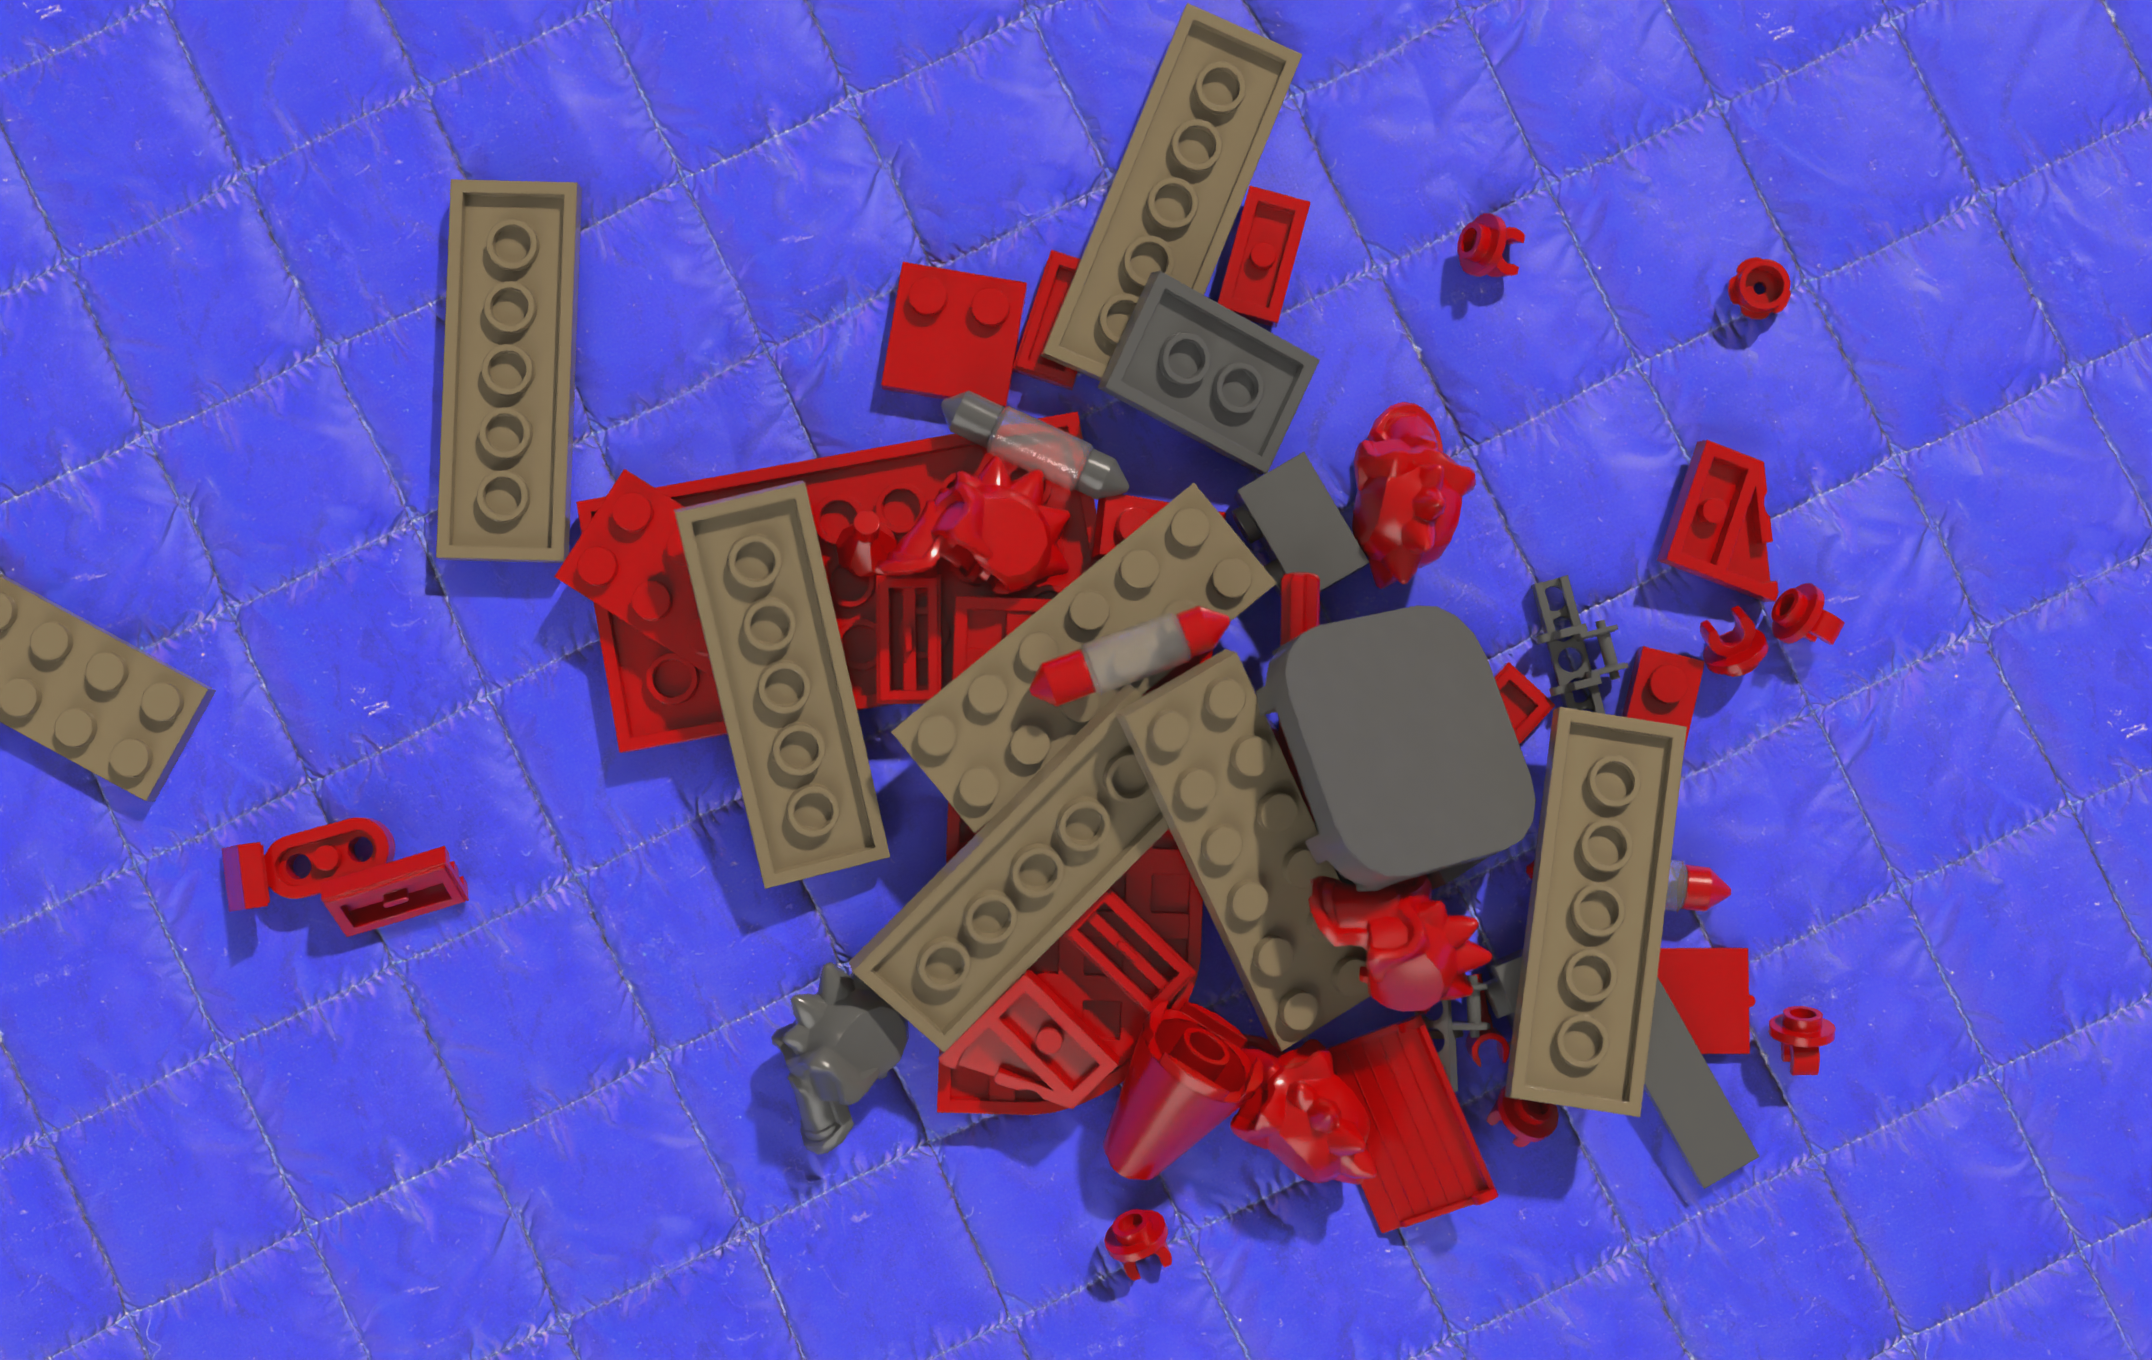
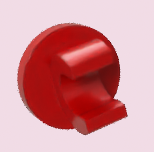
(1483, 244)
(1801, 615)
(1734, 651)
(1801, 1034)
(1524, 1118)
(1137, 1236)

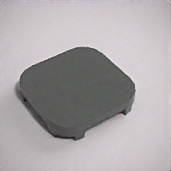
(1400, 744)

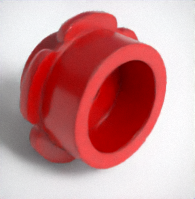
(1771, 276)

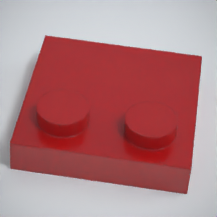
(953, 334)

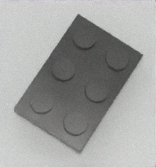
(1208, 373)

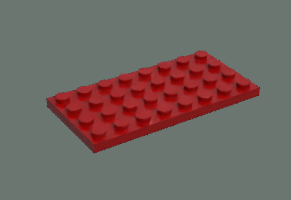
(669, 701)

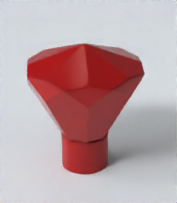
(864, 544)

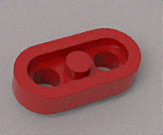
(330, 854)

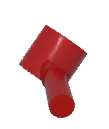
(1473, 1043)

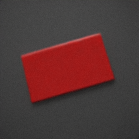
(1417, 1127)

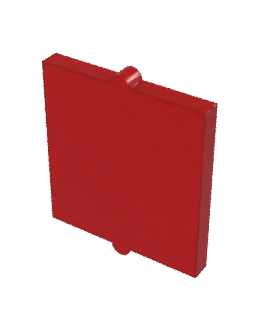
(1710, 995)

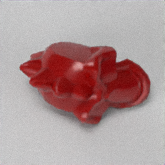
(1406, 494)
(988, 529)
(1409, 939)
(1306, 1114)

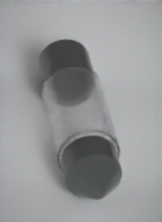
(1034, 445)

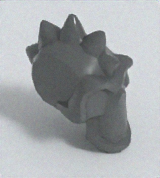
(837, 1052)

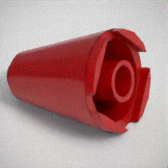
(1177, 1088)

